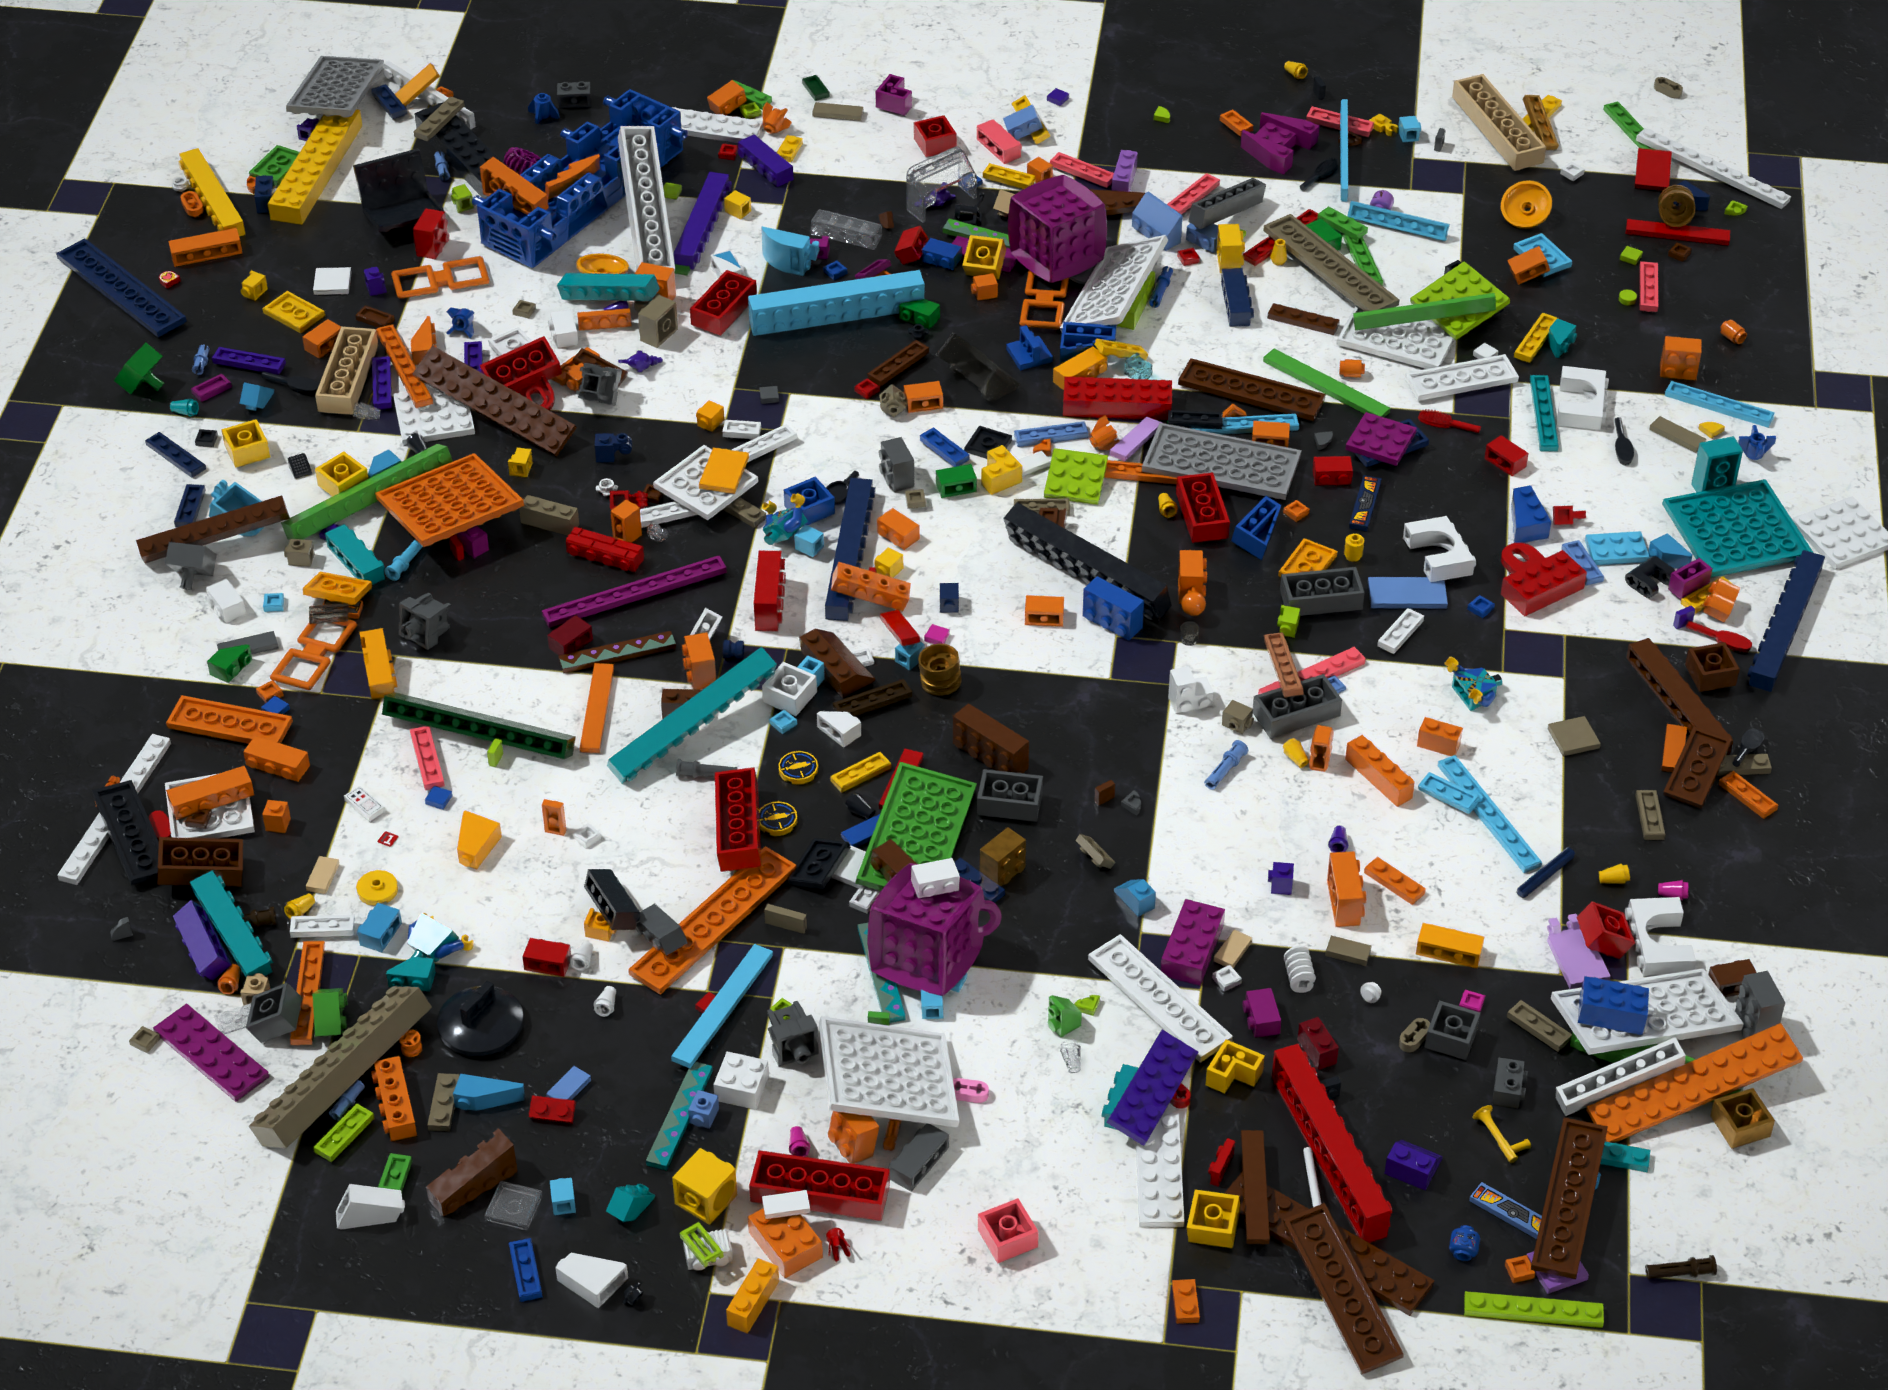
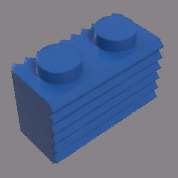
(941, 253)

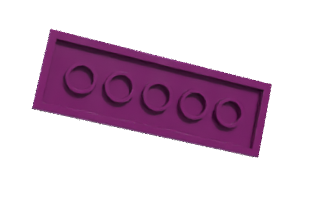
(211, 1052)

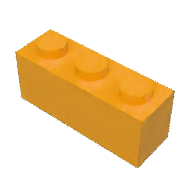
(1086, 364)
(1450, 945)
(752, 1295)

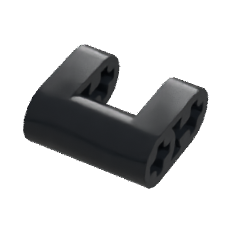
(1641, 580)

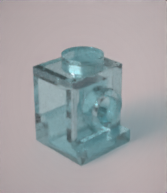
(1137, 367)

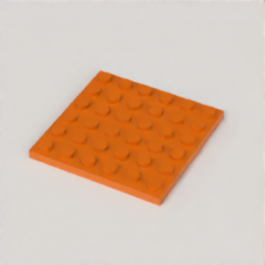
(449, 499)

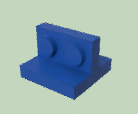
(1029, 350)

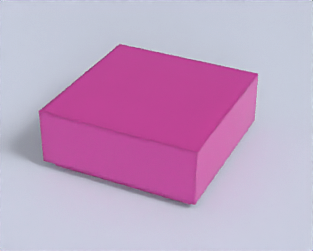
(936, 634)
(1472, 1001)

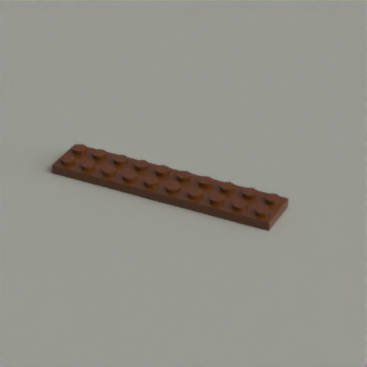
(494, 401)
(1385, 1275)

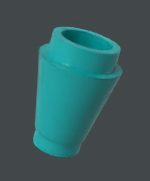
(186, 407)

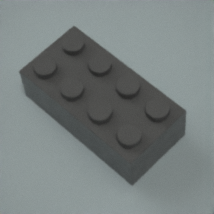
(1323, 591)
(1287, 714)

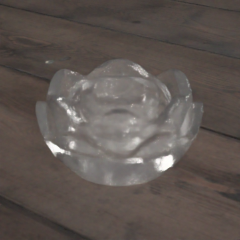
(656, 533)

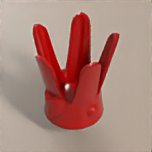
(835, 1238)

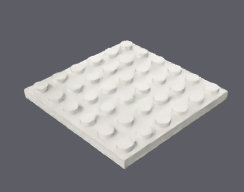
(888, 1072)

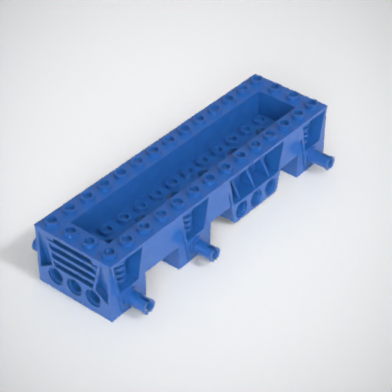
(542, 231)

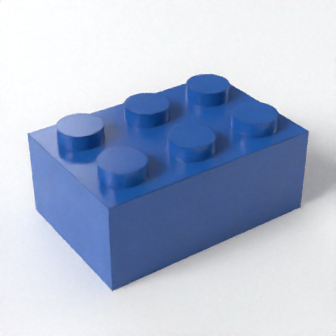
(1113, 608)
(1613, 1005)

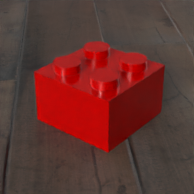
(934, 135)
(431, 233)
(1605, 930)

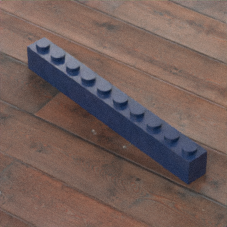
(851, 542)
(1786, 620)

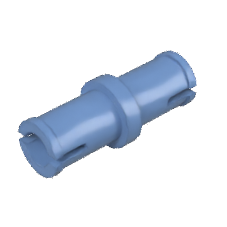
(441, 165)
(200, 359)
(346, 1100)

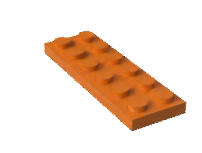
(227, 721)

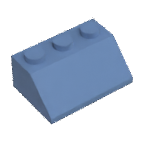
(1156, 219)

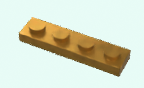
(1540, 121)

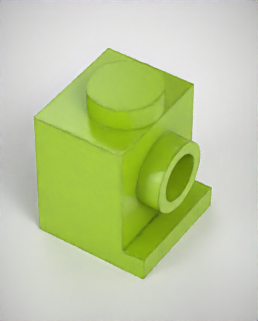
(462, 198)
(1288, 620)

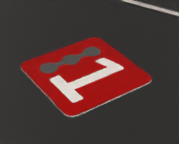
(387, 839)

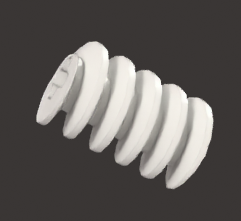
(1299, 969)

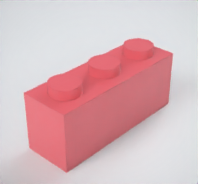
(999, 141)

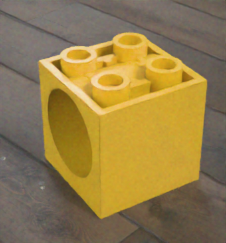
(705, 1186)

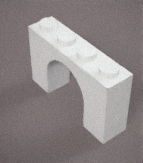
(1587, 414)
(1440, 532)
(1654, 957)

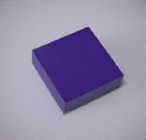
(1058, 97)
(1683, 616)

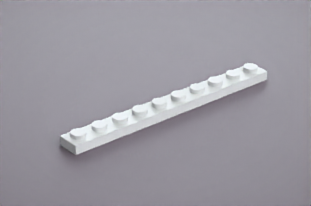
(1714, 168)
(97, 833)

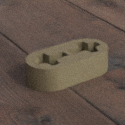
(1668, 87)
(1411, 1032)

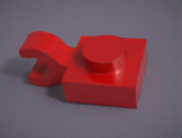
(1564, 515)

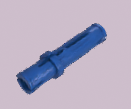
(1162, 283)

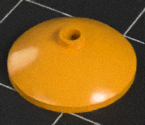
(1522, 196)
(602, 264)

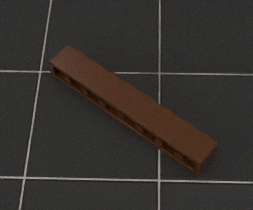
(215, 528)
(1672, 688)

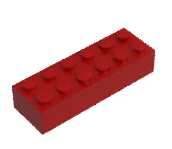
(1117, 398)
(737, 819)
(830, 1185)

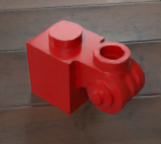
(618, 497)

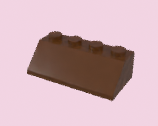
(841, 667)

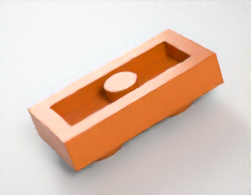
(1236, 122)
(554, 817)
(1185, 1301)

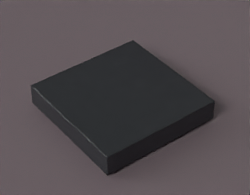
(985, 440)

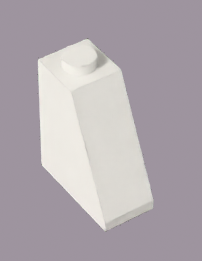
(368, 1206)
(591, 1276)

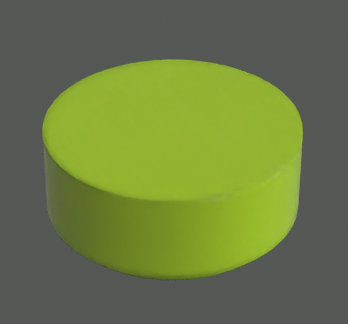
(1627, 297)

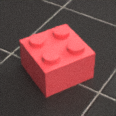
(1008, 1230)

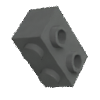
(574, 94)
(1508, 1083)

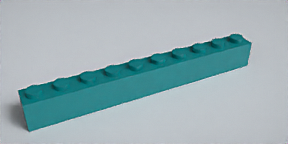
(692, 715)

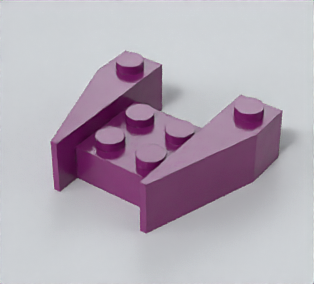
(1276, 138)

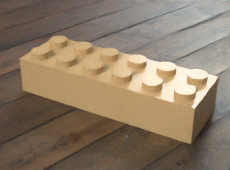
(346, 370)

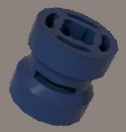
(733, 649)

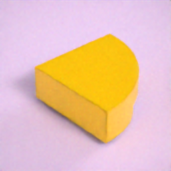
(1711, 428)

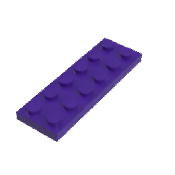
(1152, 1087)

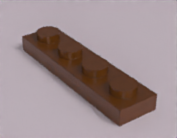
(1303, 319)
(898, 363)

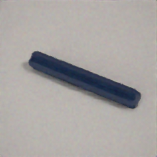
(1545, 872)

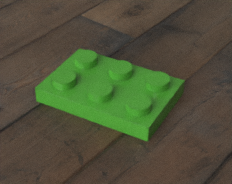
(275, 163)

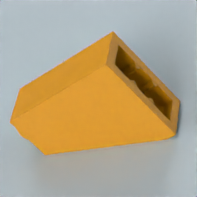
(476, 839)

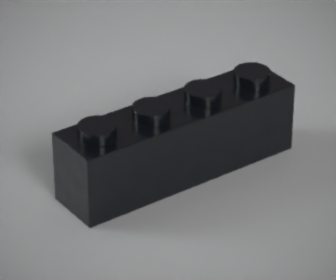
(611, 899)

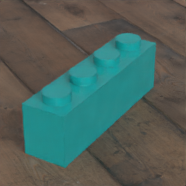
(354, 554)

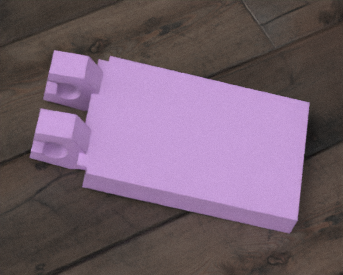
(1572, 953)

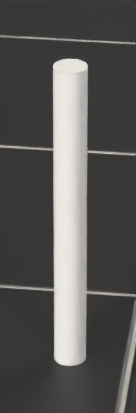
(1312, 1177)

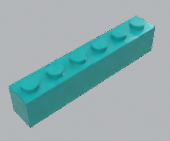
(608, 286)
(230, 925)

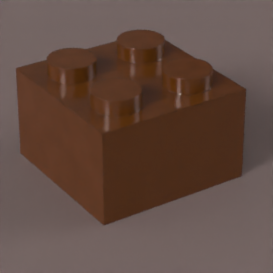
(1712, 666)

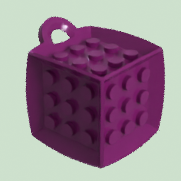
(1057, 228)
(927, 939)

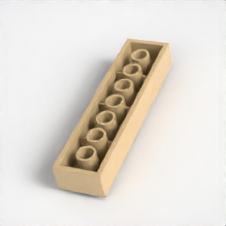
(1499, 122)

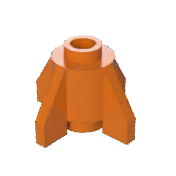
(774, 119)
(1103, 435)

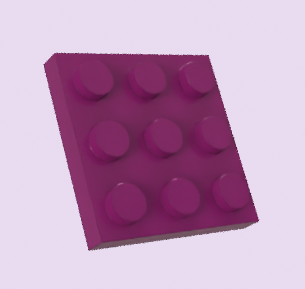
(1381, 438)

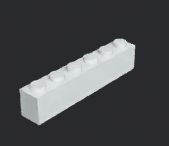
(1619, 1076)

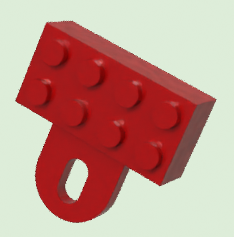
(527, 370)
(1538, 579)

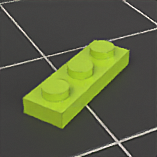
(344, 1132)

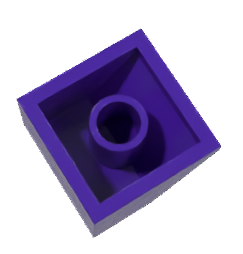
(1412, 1164)

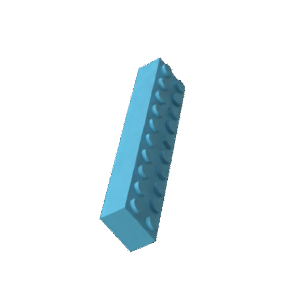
(833, 302)

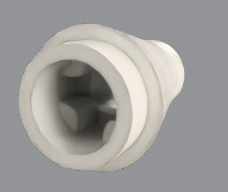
(581, 957)
(605, 1002)

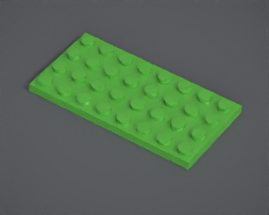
(921, 816)

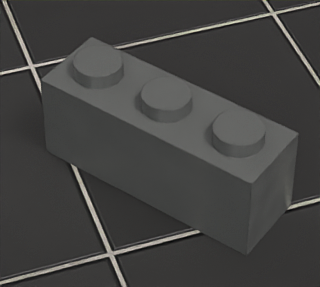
(660, 930)
(918, 1156)

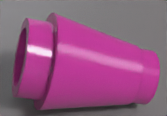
(1674, 889)
(798, 1142)

